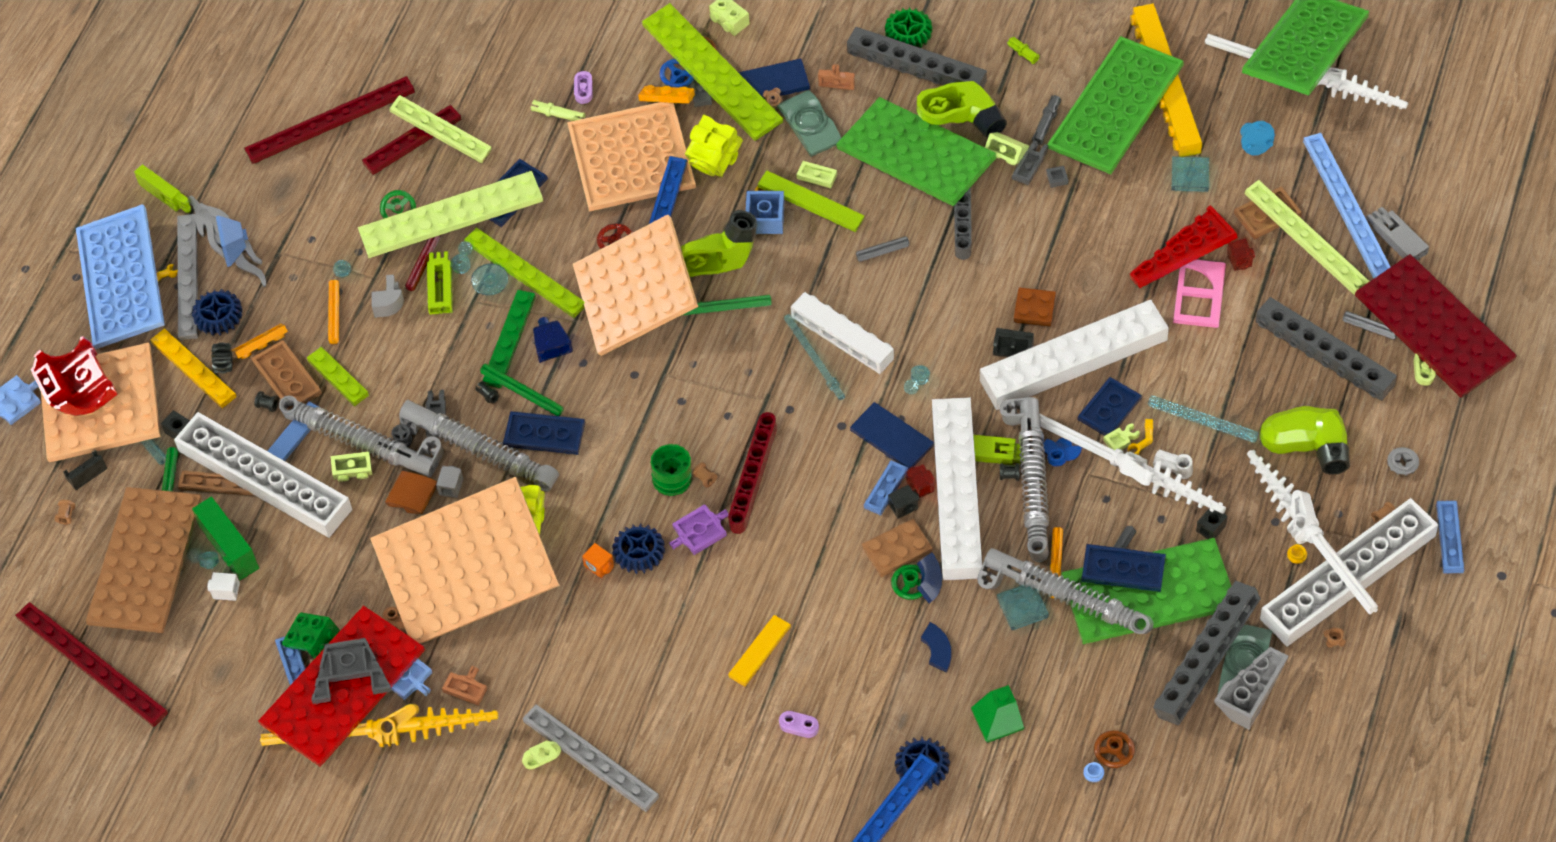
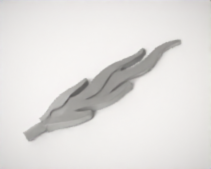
(206, 217)

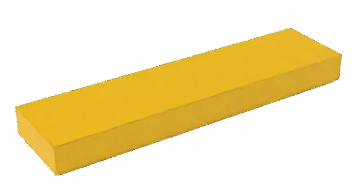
(759, 650)

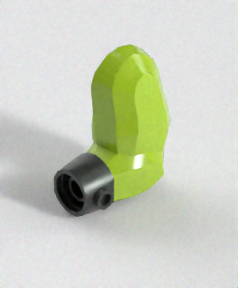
(722, 251)
(1309, 430)

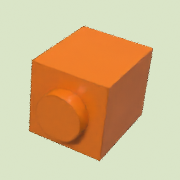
(598, 560)

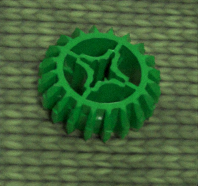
(919, 27)

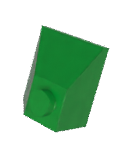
(997, 714)

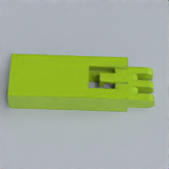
(161, 189)
(439, 292)
(985, 447)

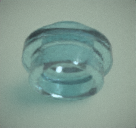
(342, 268)

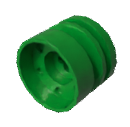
(671, 469)

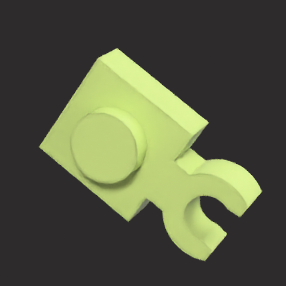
(1121, 439)

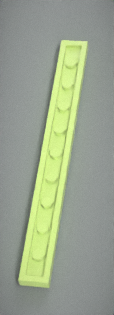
(1306, 236)

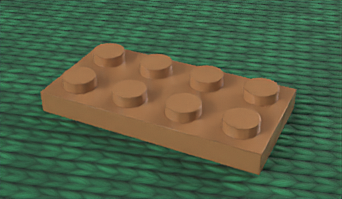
(286, 374)

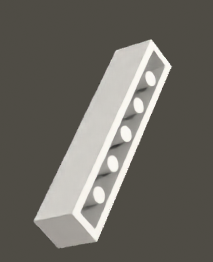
(842, 332)

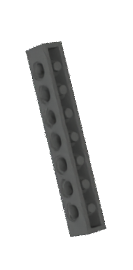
(912, 59)
(1334, 348)
(1206, 653)

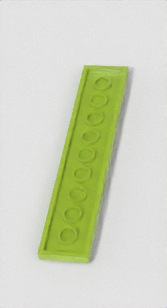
(712, 72)

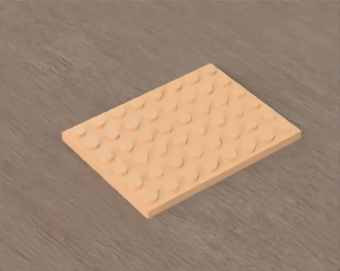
(464, 561)

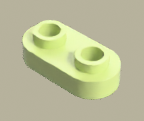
(1422, 369)

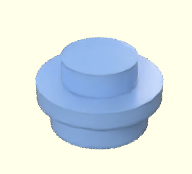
(1093, 772)

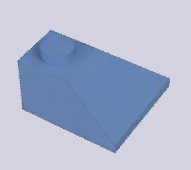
(231, 238)

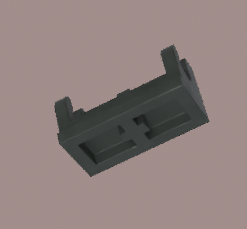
(1011, 342)
(86, 471)

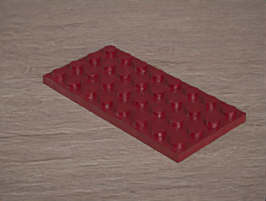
(1435, 325)

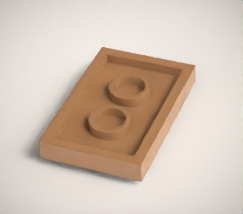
(1257, 221)
(897, 547)

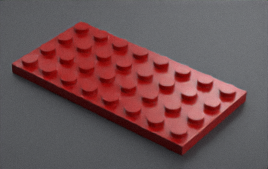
(323, 727)

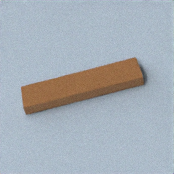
(209, 483)

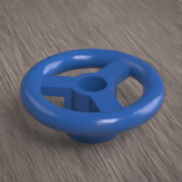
(677, 75)

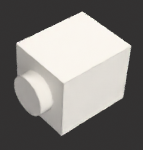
(224, 586)

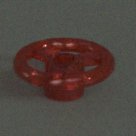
(614, 237)

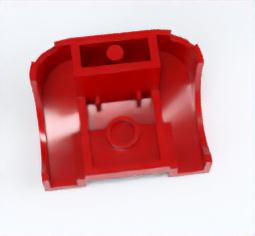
(73, 380)

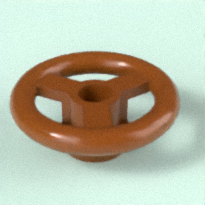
(1115, 739)

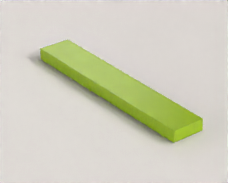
(812, 201)

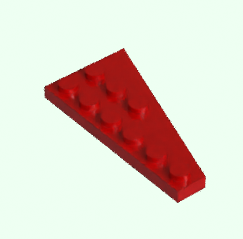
(1188, 245)

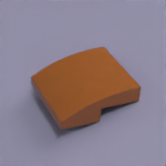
(411, 492)

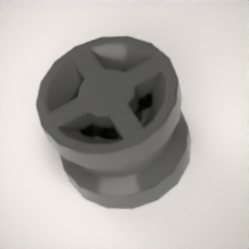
(400, 431)

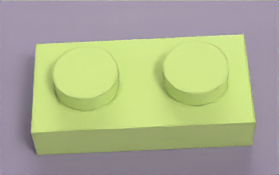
(816, 174)

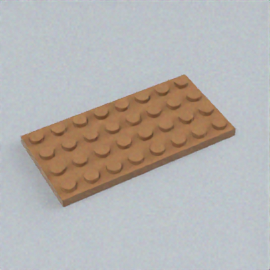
(143, 560)

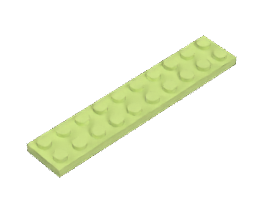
(450, 214)

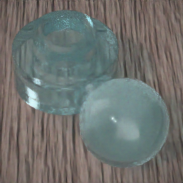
(465, 248)
(919, 376)
(207, 559)

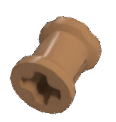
(704, 474)
(1384, 511)
(64, 512)

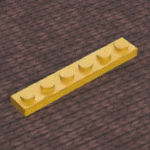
(193, 368)

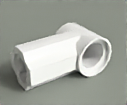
(1175, 462)

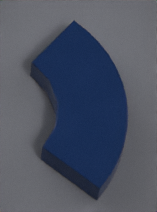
(930, 577)
(939, 647)

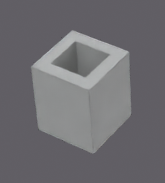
(449, 481)

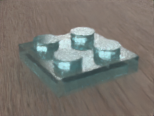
(1190, 174)
(1022, 606)

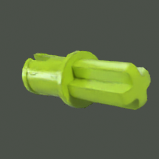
(1023, 50)

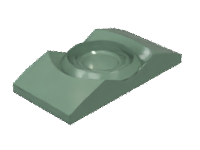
(810, 122)
(1243, 651)

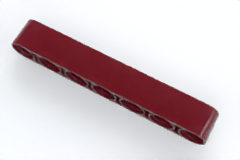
(752, 480)

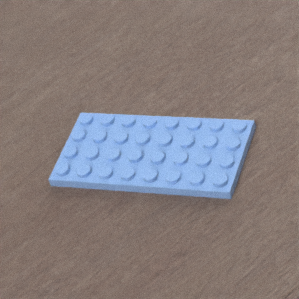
(119, 277)

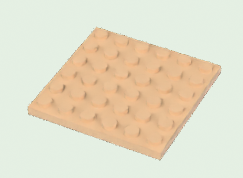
(627, 153)
(635, 285)
(121, 421)

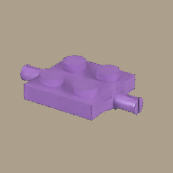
(699, 529)

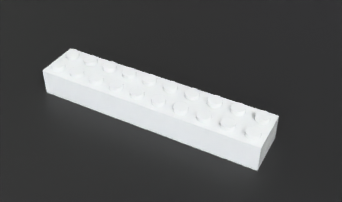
(1074, 354)
(263, 474)
(956, 488)
(1367, 558)

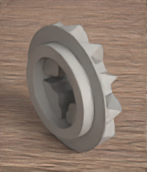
(1408, 456)

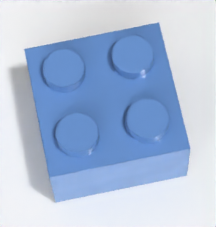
(767, 209)

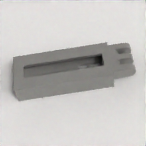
(1401, 238)

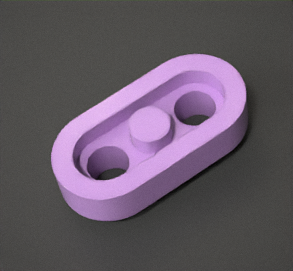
(583, 89)
(798, 723)

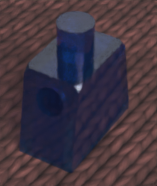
(551, 340)

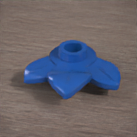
(1060, 449)

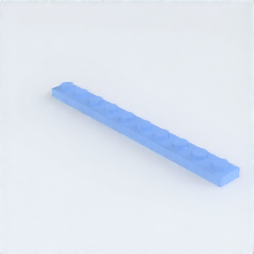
(1346, 204)

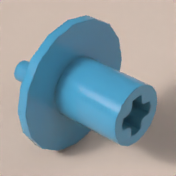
(1257, 137)

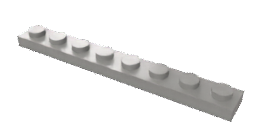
(187, 276)
(591, 758)

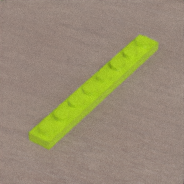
(526, 273)

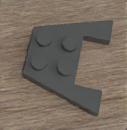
(345, 662)

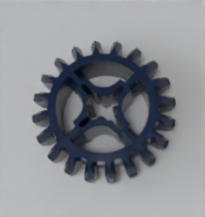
(217, 312)
(638, 554)
(907, 756)

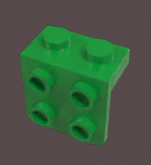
(310, 633)

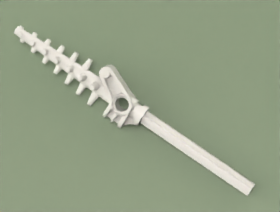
(1333, 78)
(1135, 466)
(1306, 526)

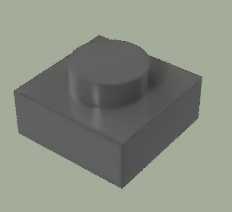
(1057, 176)

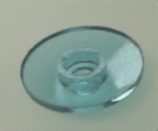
(489, 273)

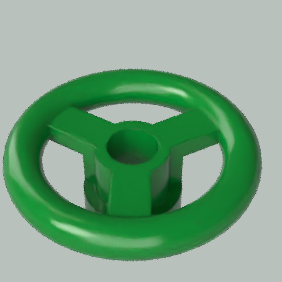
(396, 201)
(908, 572)

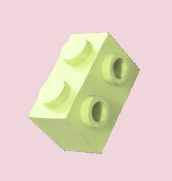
(729, 16)
(1006, 147)
(351, 465)

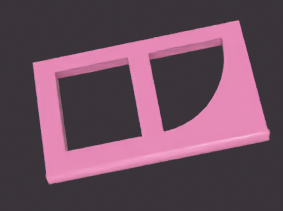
(1215, 273)

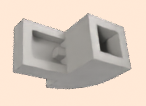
(389, 301)

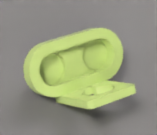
(541, 754)

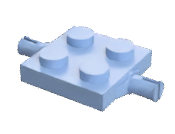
(17, 399)
(413, 680)

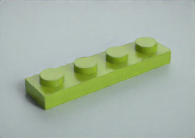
(337, 376)

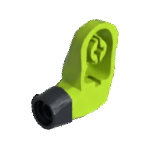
(961, 103)

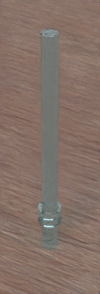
(832, 382)

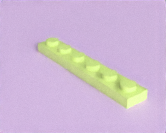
(440, 129)

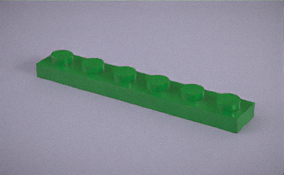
(511, 334)

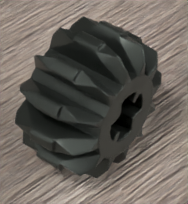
(222, 357)

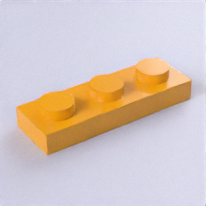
(666, 94)
(260, 341)

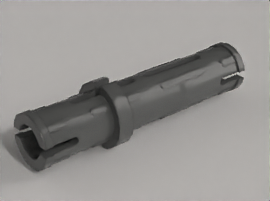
(1049, 114)

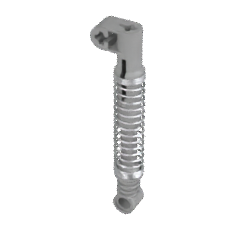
(441, 426)
(394, 452)
(1036, 520)
(1112, 612)

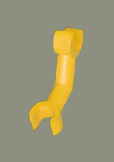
(167, 272)
(1148, 438)

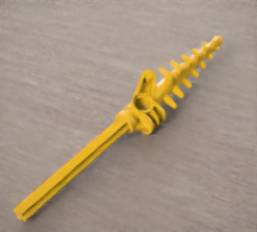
(405, 721)

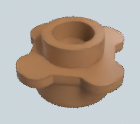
(776, 93)
(1334, 632)

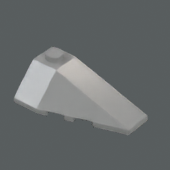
(1247, 692)

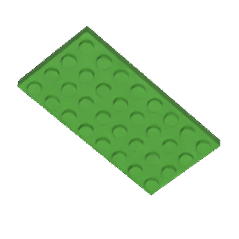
(1305, 43)
(1115, 105)
(916, 151)
(1190, 590)

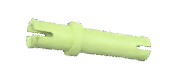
(551, 110)

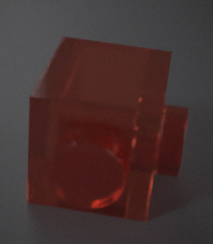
(1240, 254)
(920, 480)

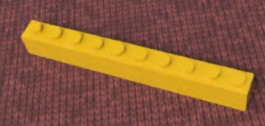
(1174, 101)

